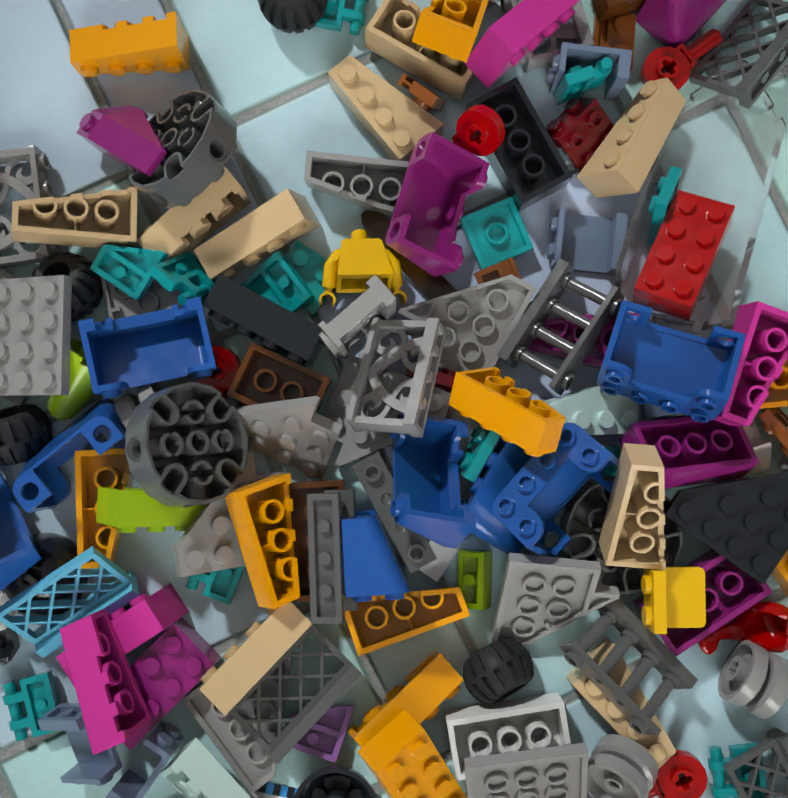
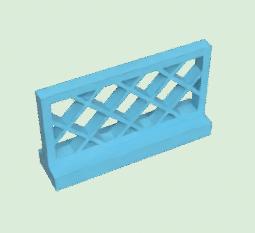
(106, 595)

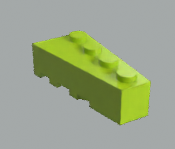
(134, 509)

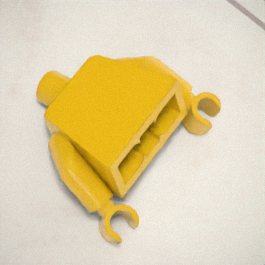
(357, 263)

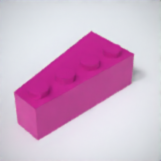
(516, 35)
(760, 360)
(142, 621)
(103, 682)

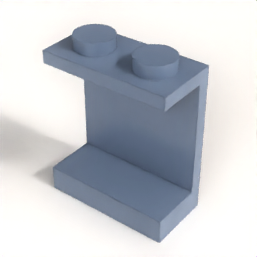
(587, 55)
(587, 241)
(162, 741)
(91, 768)

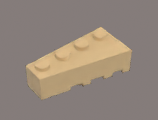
(634, 141)
(78, 219)
(187, 227)
(257, 235)
(635, 511)
(253, 657)
(657, 745)

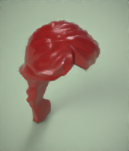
(762, 624)

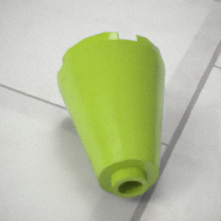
(80, 386)

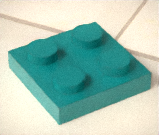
(496, 233)

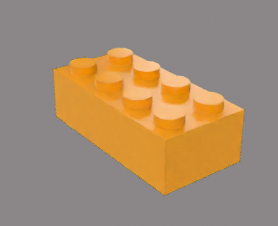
(408, 762)

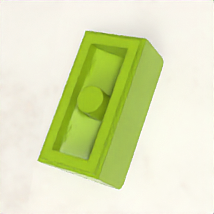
(475, 577)

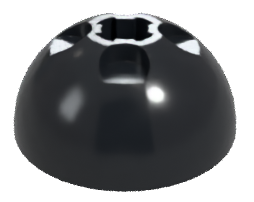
(55, 552)
(335, 783)

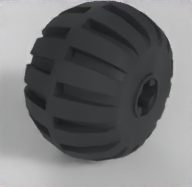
(293, 14)
(86, 284)
(22, 433)
(498, 671)

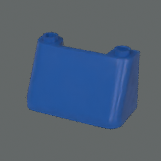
(147, 348)
(428, 482)

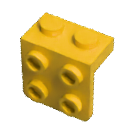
(673, 598)

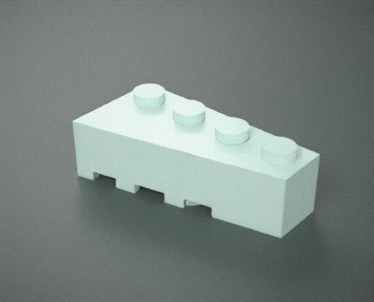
(596, 411)
(200, 775)

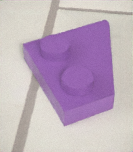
(327, 734)

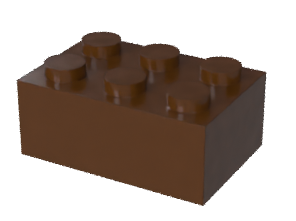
(273, 378)

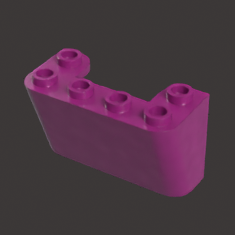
(676, 20)
(433, 203)

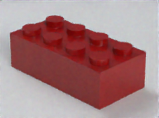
(683, 254)

